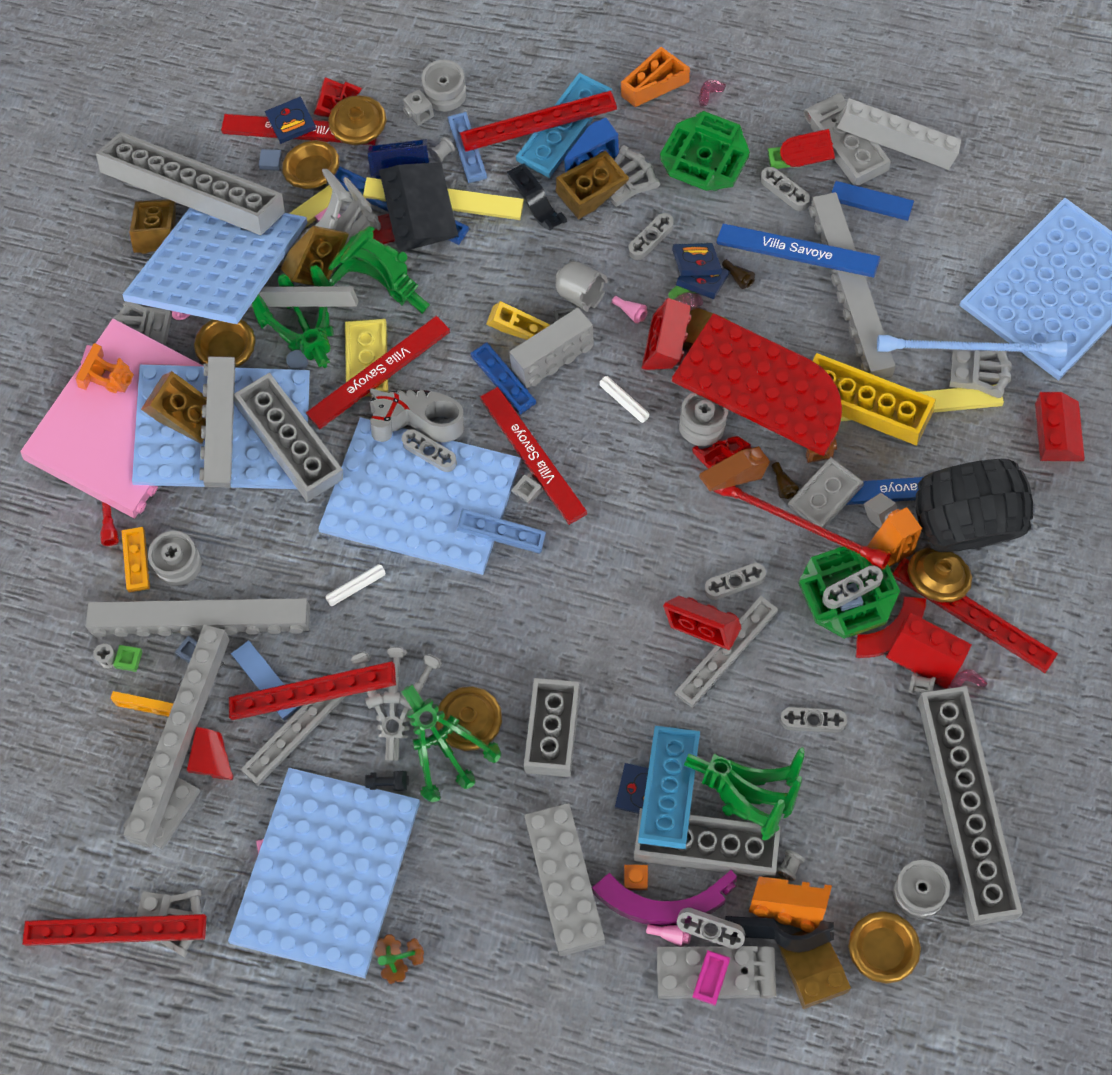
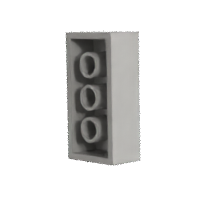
(552, 348)
(552, 727)

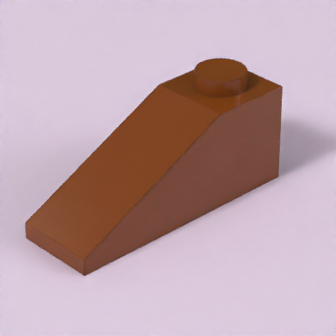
(738, 469)

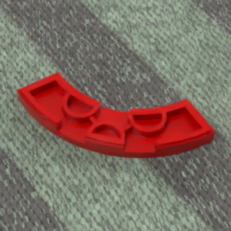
(880, 642)

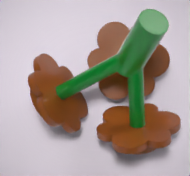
(390, 955)

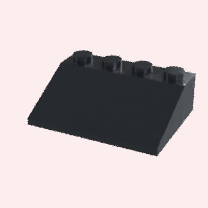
(418, 205)

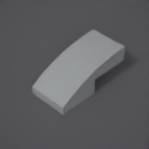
(527, 488)

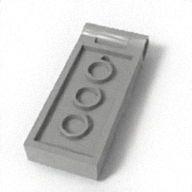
(856, 156)
(680, 968)

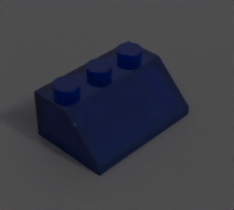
(397, 153)

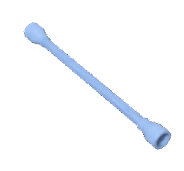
(1055, 348)

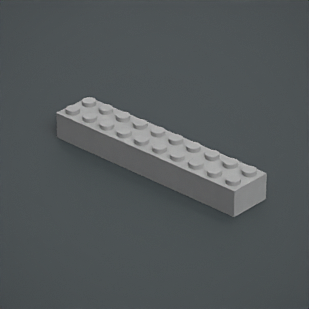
(191, 183)
(969, 807)

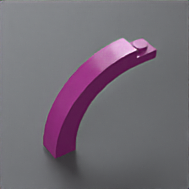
(657, 912)

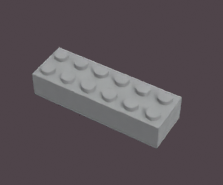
(288, 437)
(717, 847)
(564, 880)

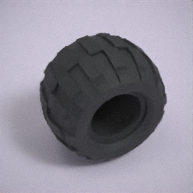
(974, 505)

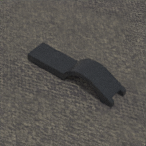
(535, 197)
(767, 929)

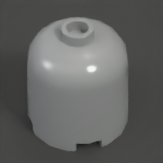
(580, 285)

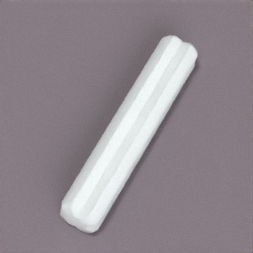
(624, 399)
(355, 585)

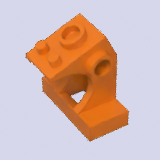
(95, 367)

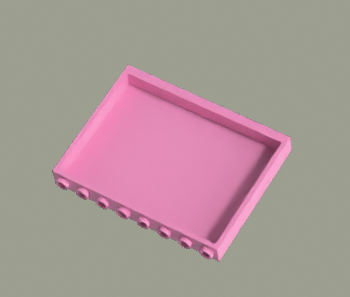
(92, 431)

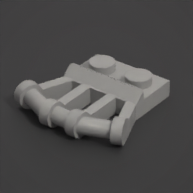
(628, 189)
(153, 324)
(966, 374)
(161, 905)

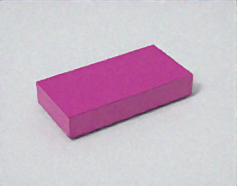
(711, 977)

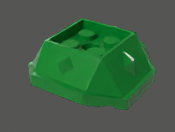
(706, 137)
(833, 567)

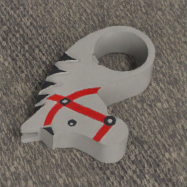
(415, 408)

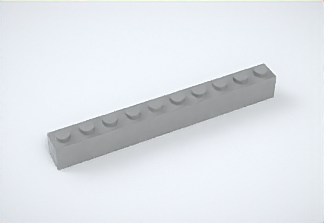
(852, 288)
(190, 616)
(176, 737)

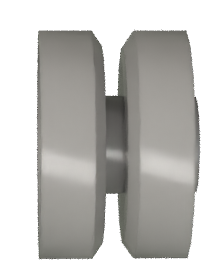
(444, 85)
(702, 420)
(175, 558)
(931, 879)

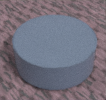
(296, 360)

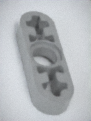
(782, 180)
(649, 245)
(434, 458)
(863, 574)
(718, 581)
(830, 725)
(692, 929)

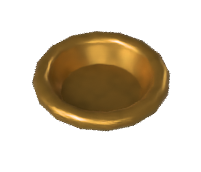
(357, 120)
(305, 164)
(225, 340)
(939, 575)
(477, 713)
(884, 947)

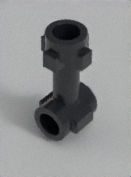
(398, 781)

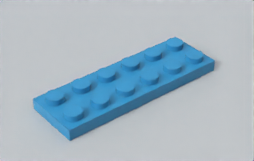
(549, 147)
(668, 788)

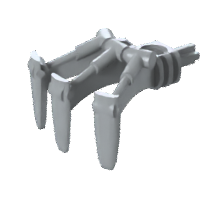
(345, 221)
(394, 698)

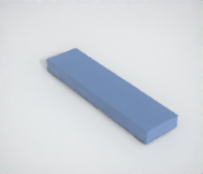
(470, 160)
(501, 531)
(259, 672)

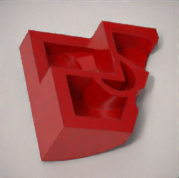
(332, 93)
(720, 450)
(209, 755)

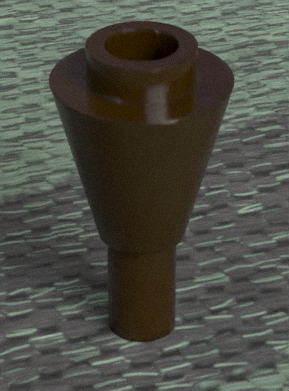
(742, 276)
(786, 486)

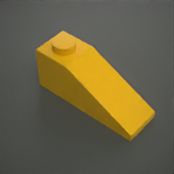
(514, 322)

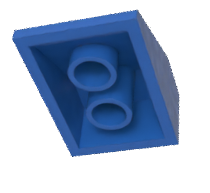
(595, 140)

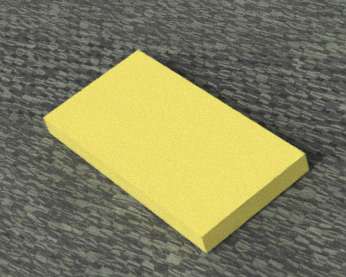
(363, 345)

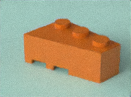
(654, 77)
(897, 535)
(790, 903)

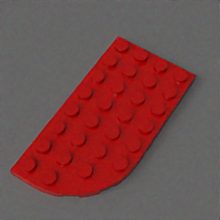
(763, 383)

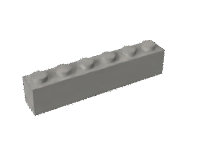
(899, 134)
(219, 422)

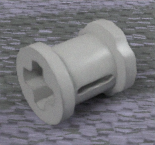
(442, 149)
(101, 656)
(921, 684)
(790, 865)

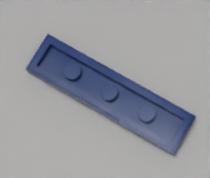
(873, 200)
(503, 378)

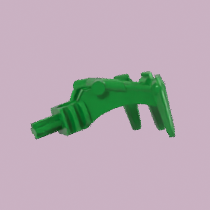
(379, 262)
(312, 342)
(465, 778)
(739, 788)

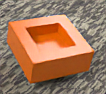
(636, 877)

